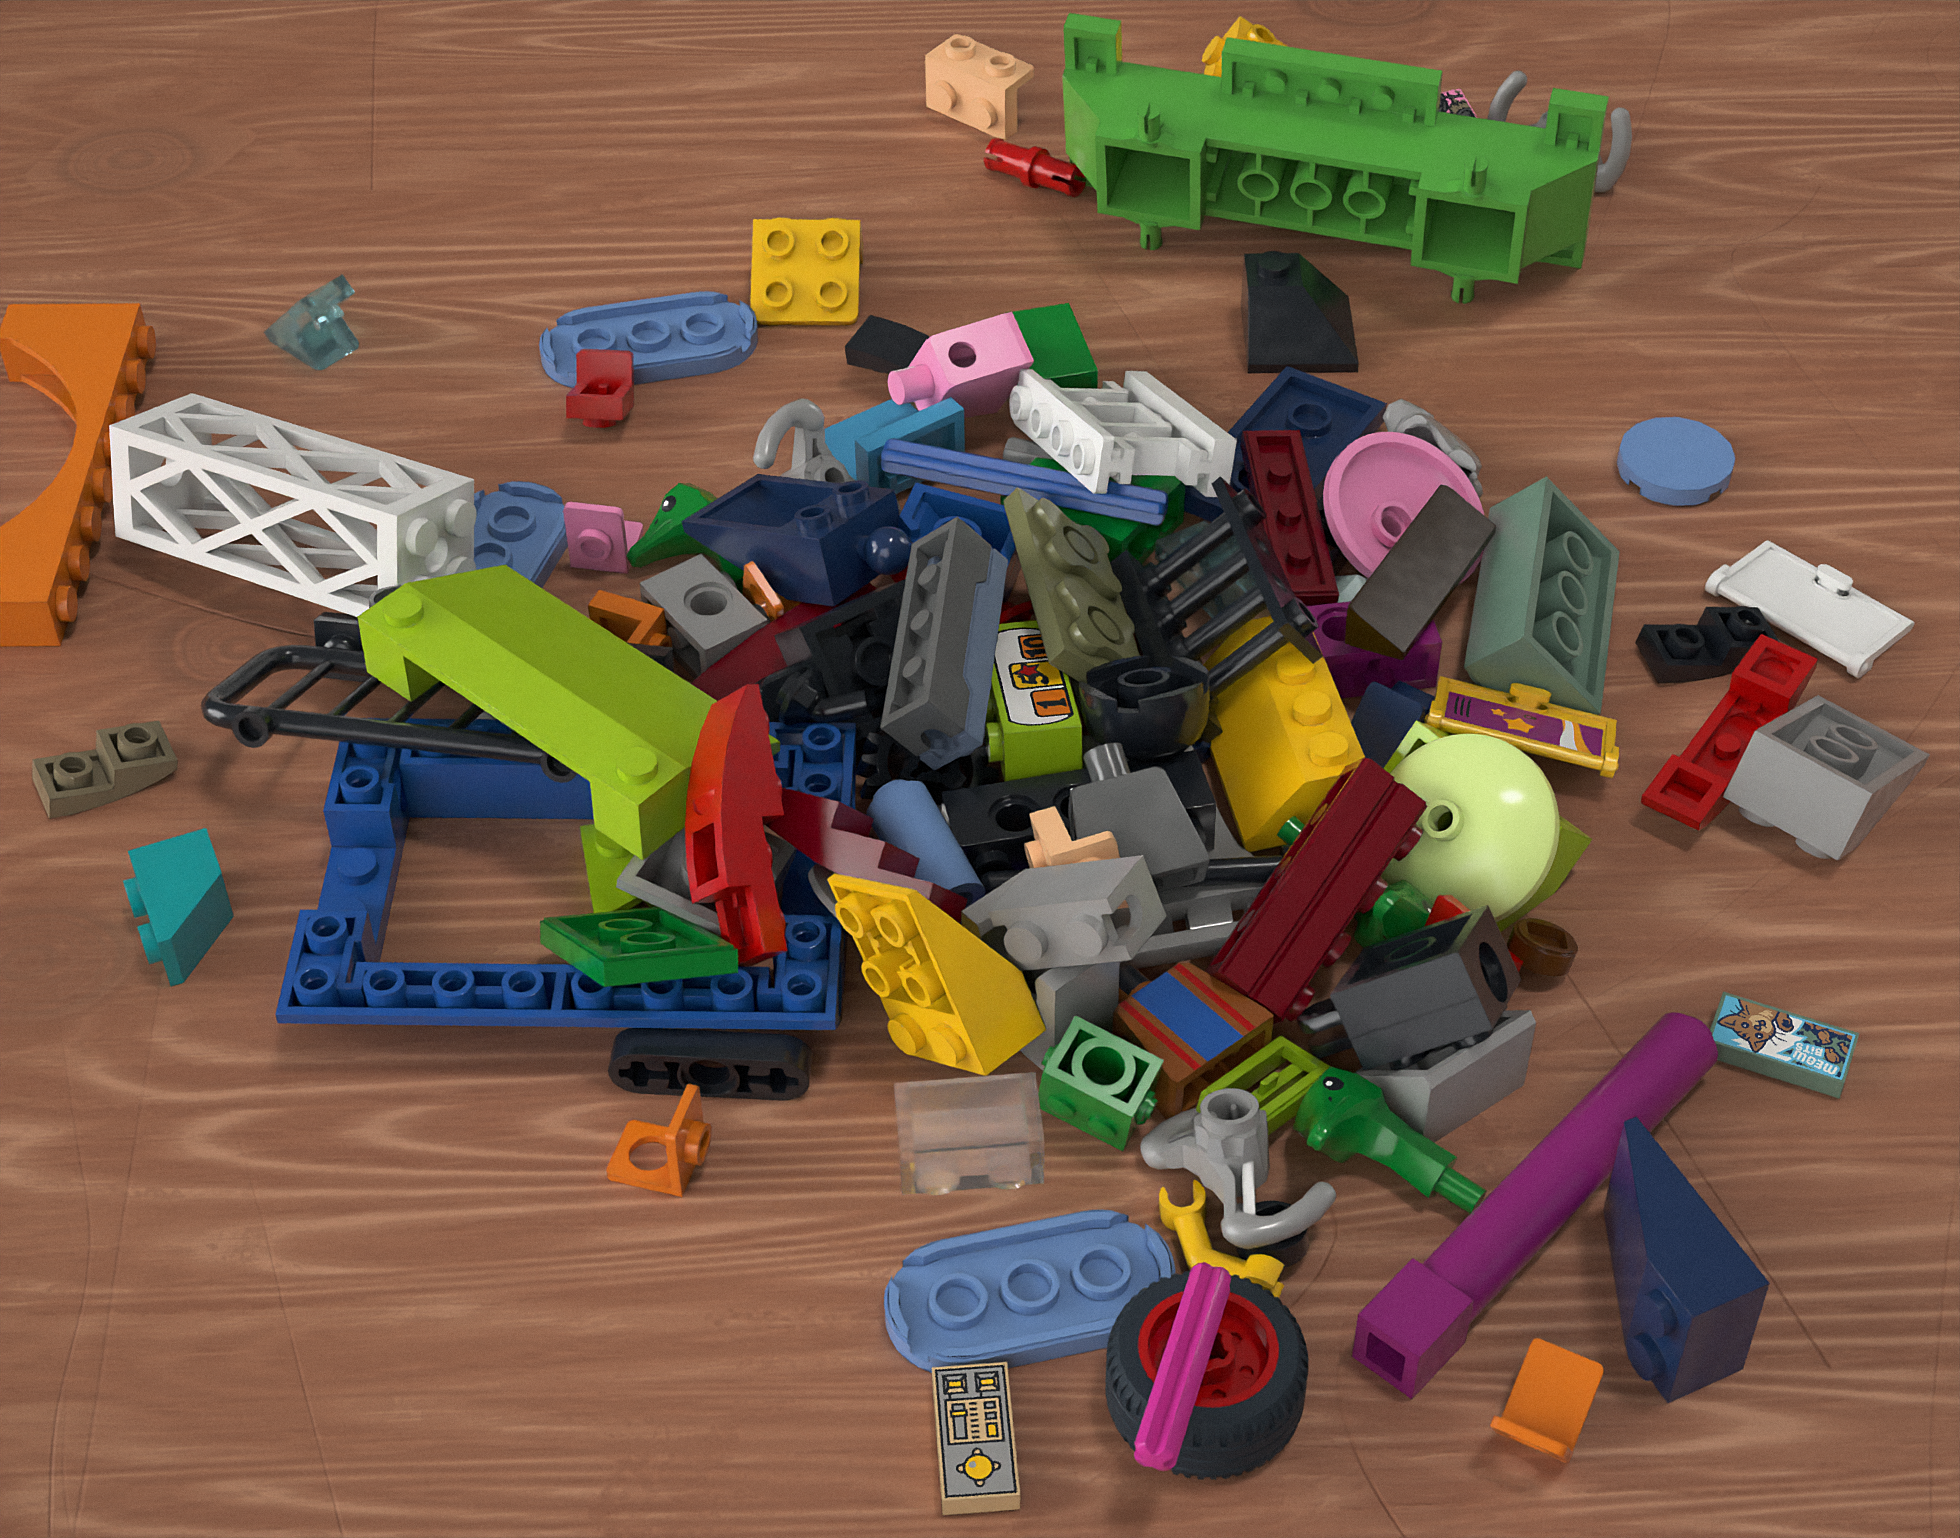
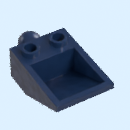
(806, 535)

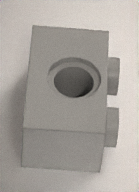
(702, 612)

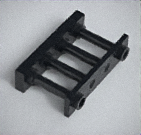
(1161, 621)

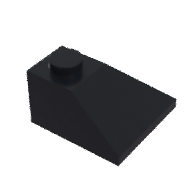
(1294, 317)

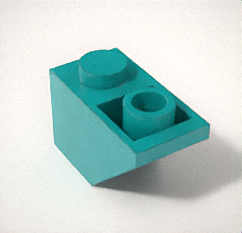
(184, 899)

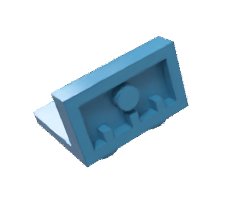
(861, 438)

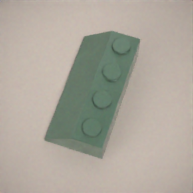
(1544, 600)

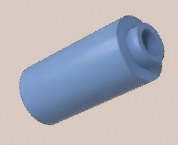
(911, 821)

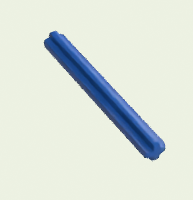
(1004, 476)

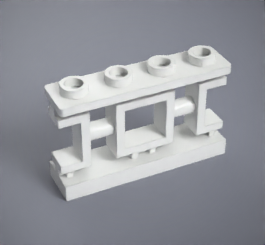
(1122, 431)

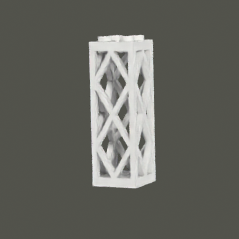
(208, 487)

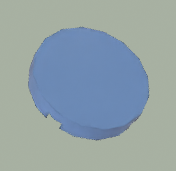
(1675, 460)

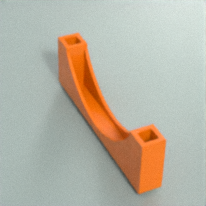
(93, 367)

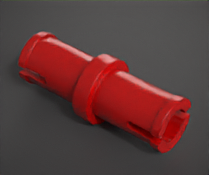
(1034, 167)

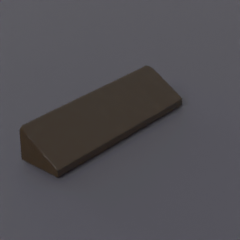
(1417, 575)

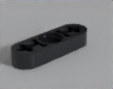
(664, 1063)

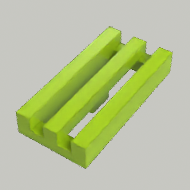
(1279, 1092)

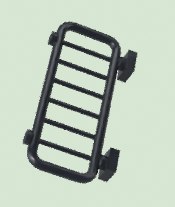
(341, 657)

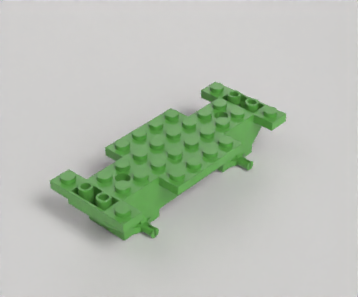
(1330, 153)

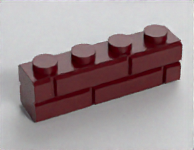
(1319, 888)

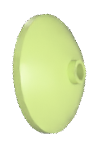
(1500, 826)

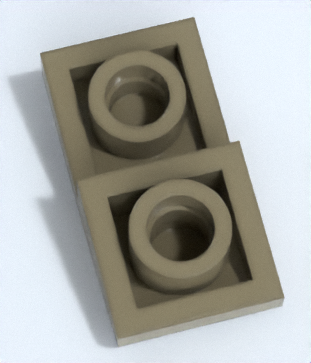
(121, 765)

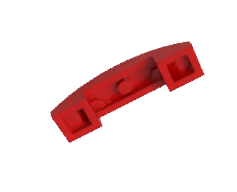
(1760, 690)

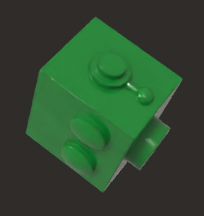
(1099, 1083)

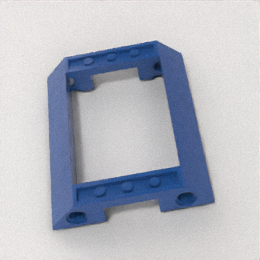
(375, 791)

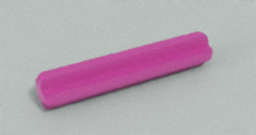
(1182, 1367)

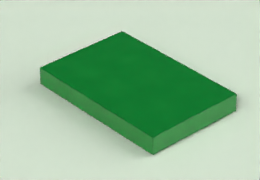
(637, 946)

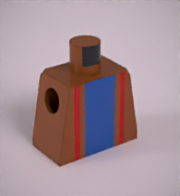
(1190, 1024)

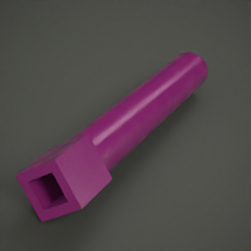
(1429, 1305)

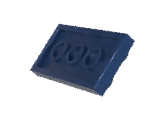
(1322, 411)

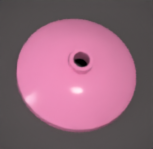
(1381, 488)

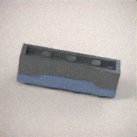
(945, 645)

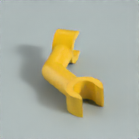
(1197, 1247)

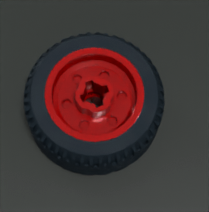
(1249, 1387)

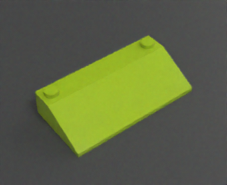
(555, 683)

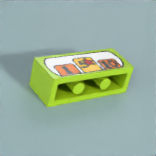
(1030, 708)

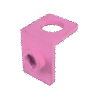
(599, 537)

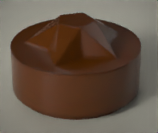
(1542, 947)

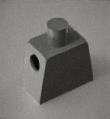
(1142, 816)

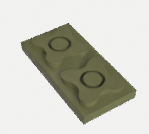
(1069, 587)

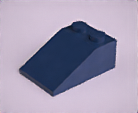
(1678, 1273)

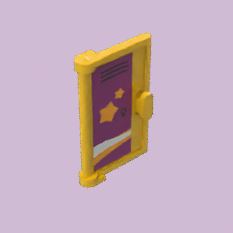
(1526, 723)

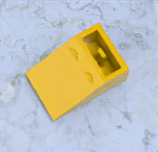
(937, 980)

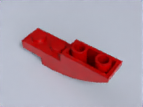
(727, 805)

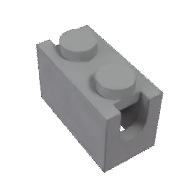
(1072, 915)

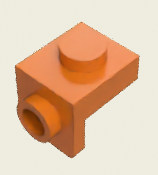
(630, 619)

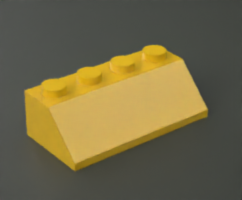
(1279, 739)

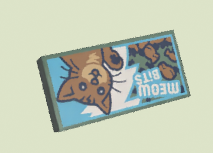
(1783, 1044)

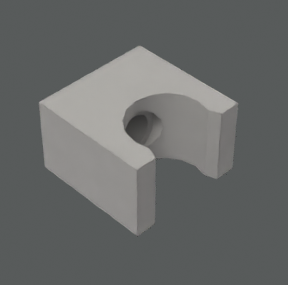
(1058, 992)

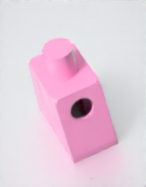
(968, 363)

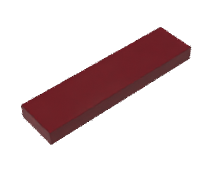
(1284, 488)

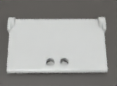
(1812, 605)

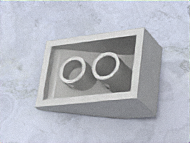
(1822, 776)

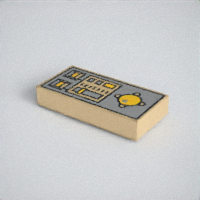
(975, 1438)

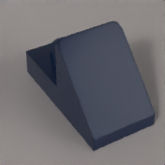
(1386, 718)

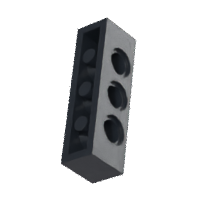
(995, 820)

